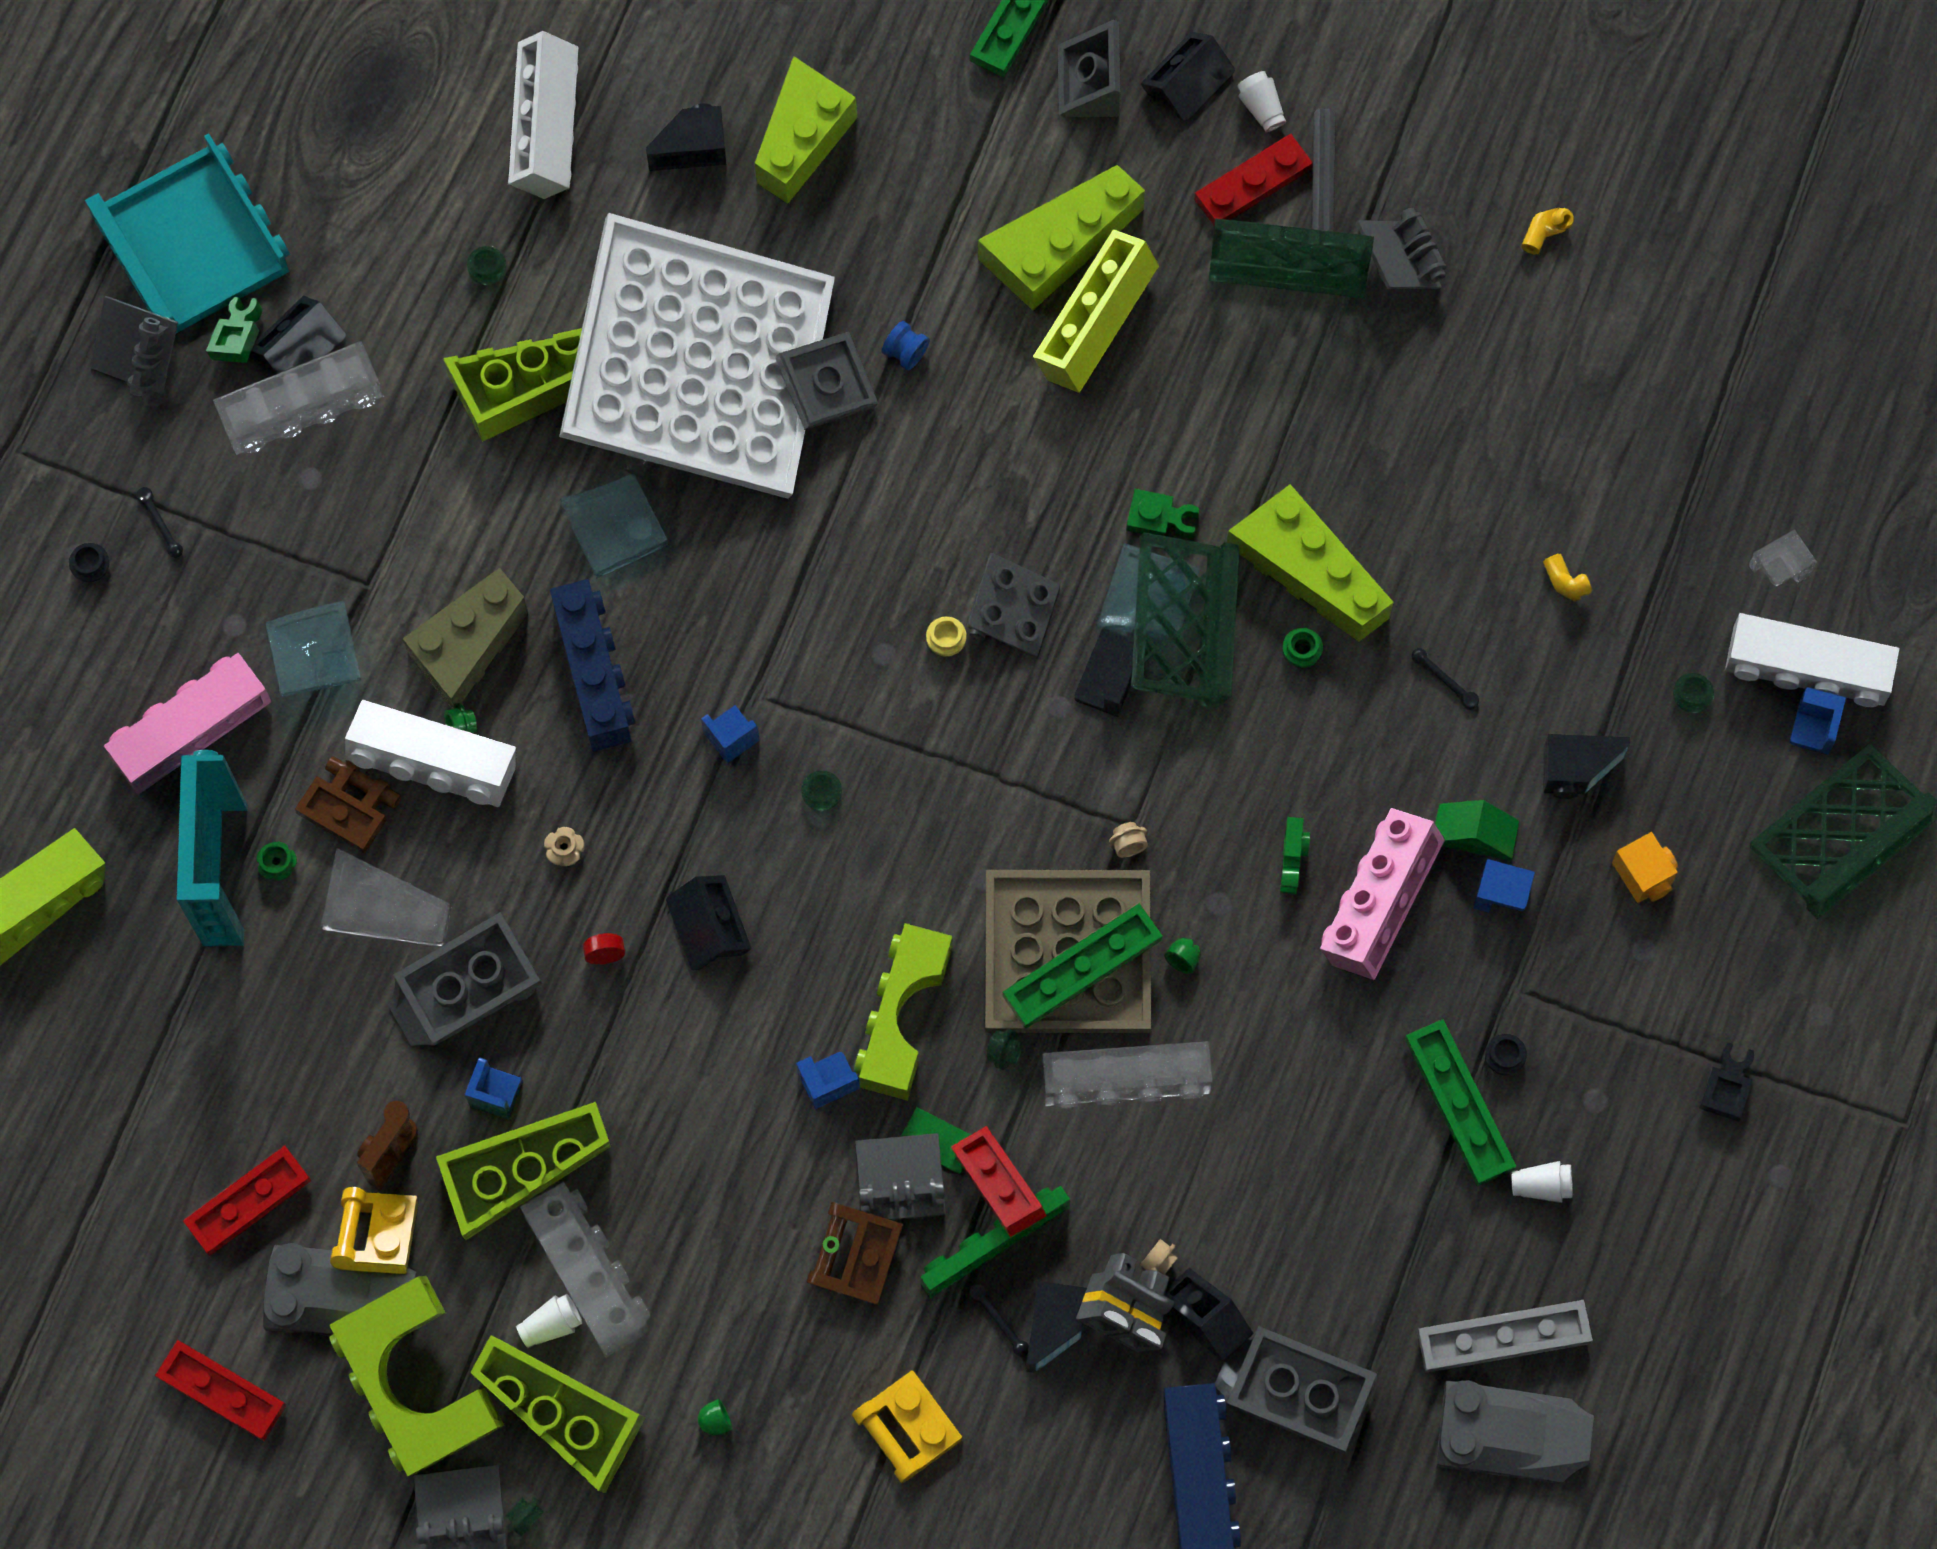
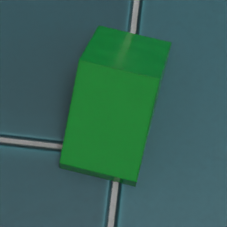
(1477, 828)

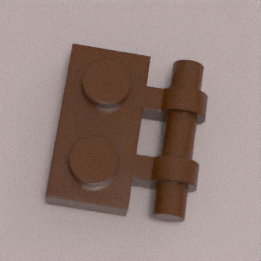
(341, 813)

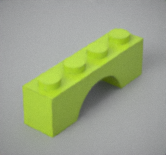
(918, 963)

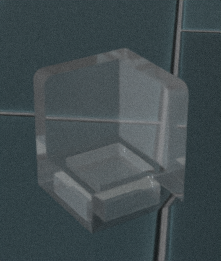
(1784, 559)

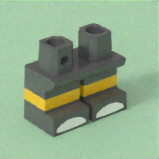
(1127, 1308)

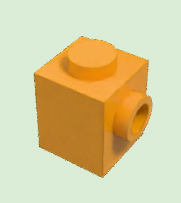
(1646, 868)

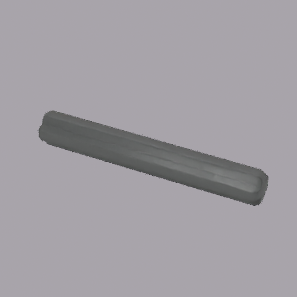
(1323, 170)

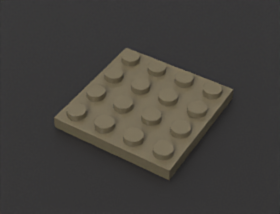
(1043, 914)

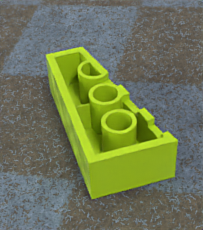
(1060, 236)
(511, 1168)

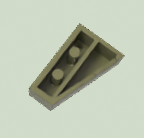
(466, 636)

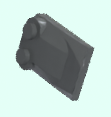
(462, 983)
(310, 1294)
(1297, 1388)
(1512, 1433)

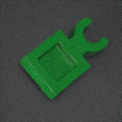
(235, 337)
(1154, 514)
(1295, 845)

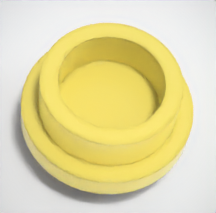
(946, 636)

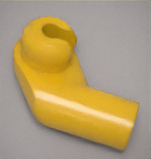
(1545, 225)
(1562, 580)

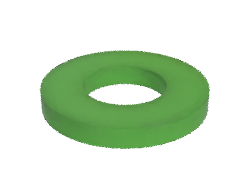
(825, 1242)

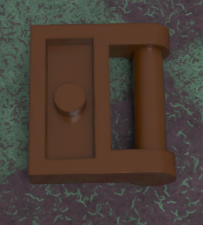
(385, 1151)
(868, 1257)

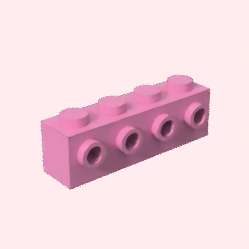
(187, 722)
(1381, 893)

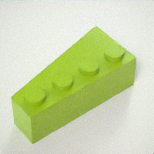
(514, 382)
(1306, 557)
(46, 889)
(571, 1417)

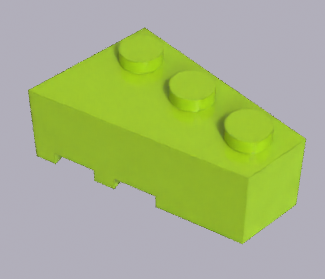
(802, 130)

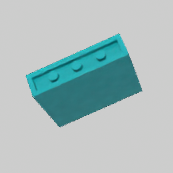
(191, 237)
(205, 792)

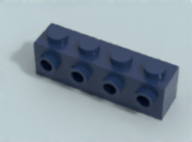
(591, 666)
(1198, 1467)

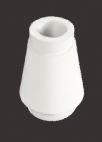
(1262, 100)
(1544, 1182)
(550, 1321)

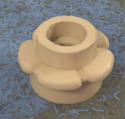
(1128, 839)
(563, 857)
(1159, 1258)

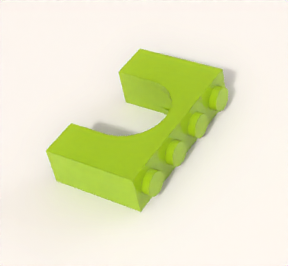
(367, 1341)

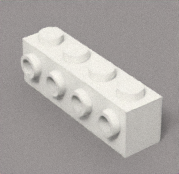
(543, 115)
(1811, 659)
(430, 753)

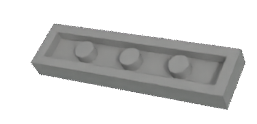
(1504, 1336)

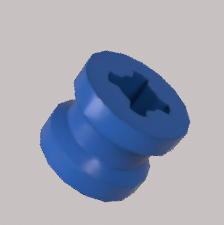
(905, 345)

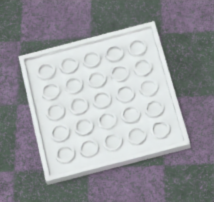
(685, 354)

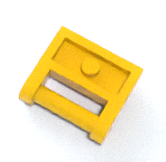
(388, 1234)
(919, 1419)

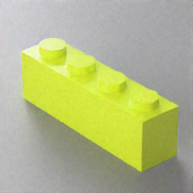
(1096, 311)

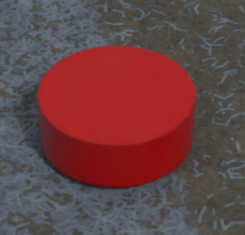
(604, 948)

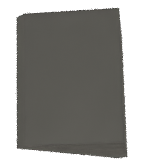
(1090, 73)

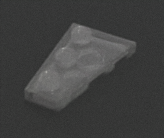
(381, 905)

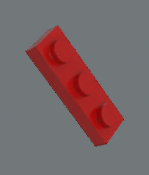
(1254, 180)
(998, 1181)
(247, 1200)
(220, 1390)

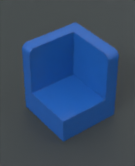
(1817, 720)
(730, 733)
(1503, 886)
(827, 1078)
(492, 1090)

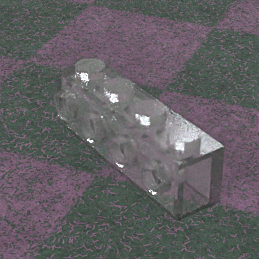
(298, 398)
(1127, 1074)
(585, 1269)

